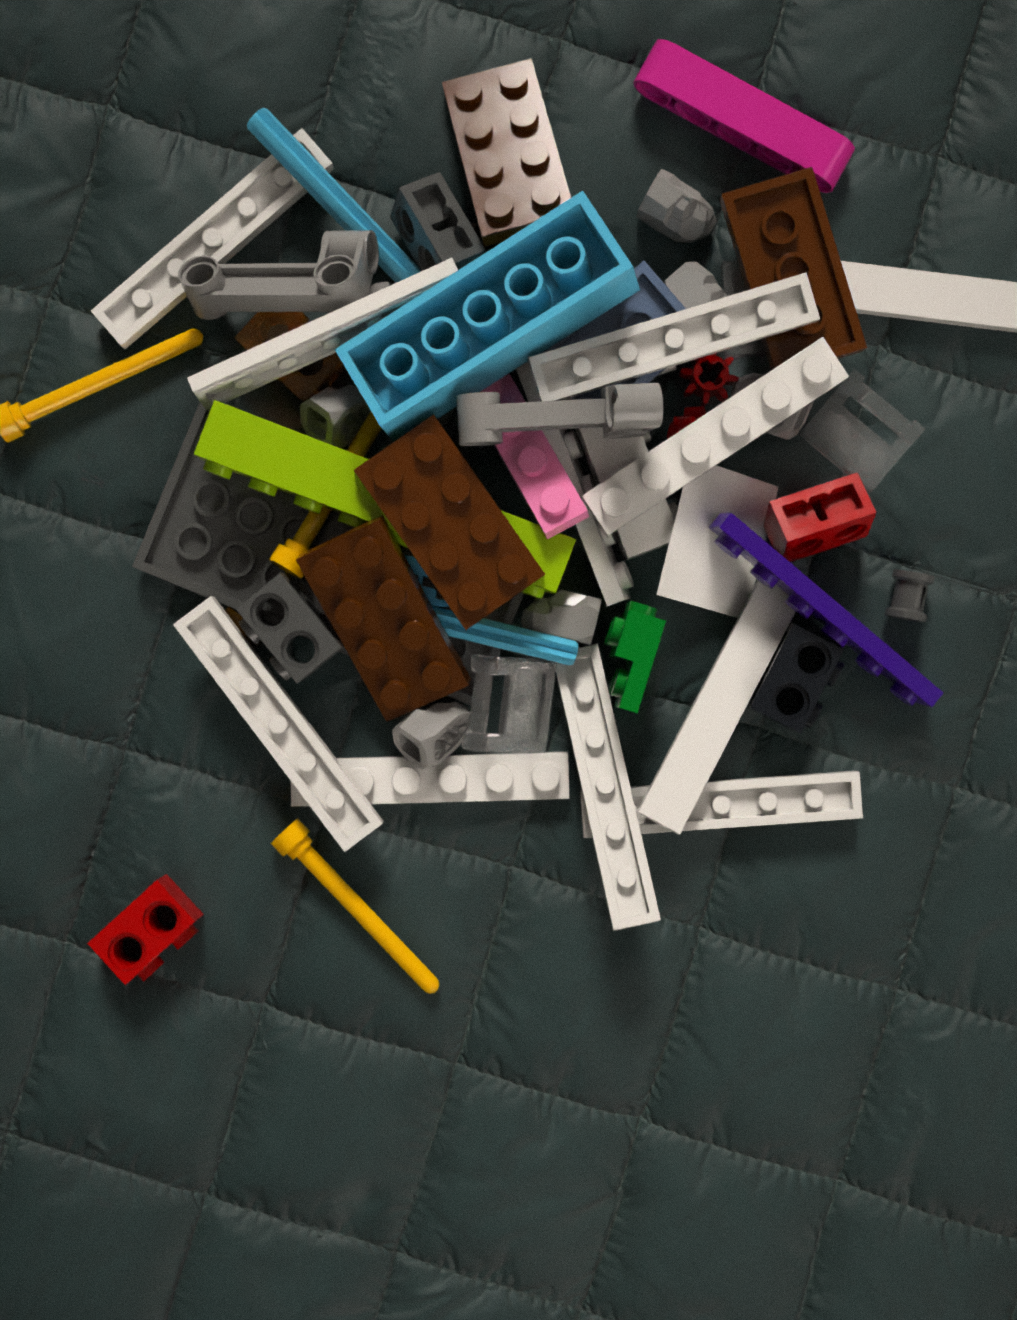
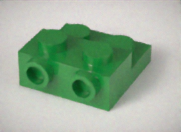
(635, 641)

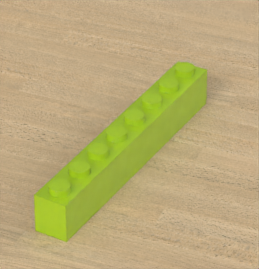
(326, 477)

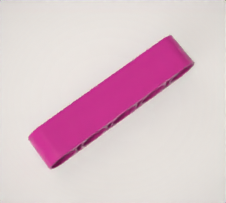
(742, 114)

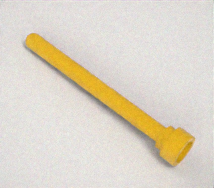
(18, 417)
(285, 555)
(297, 843)

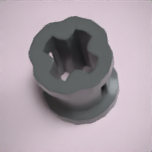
(909, 595)

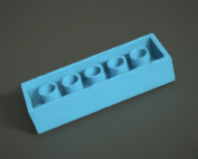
(489, 317)

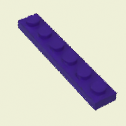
(809, 599)

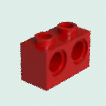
(819, 518)
(141, 923)

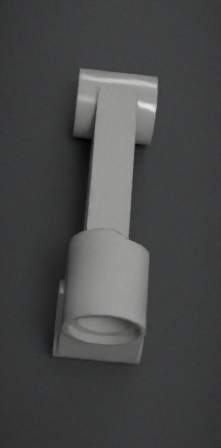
(336, 280)
(621, 411)

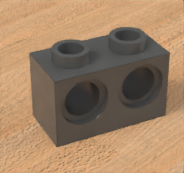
(434, 224)
(299, 619)

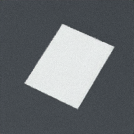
(694, 565)

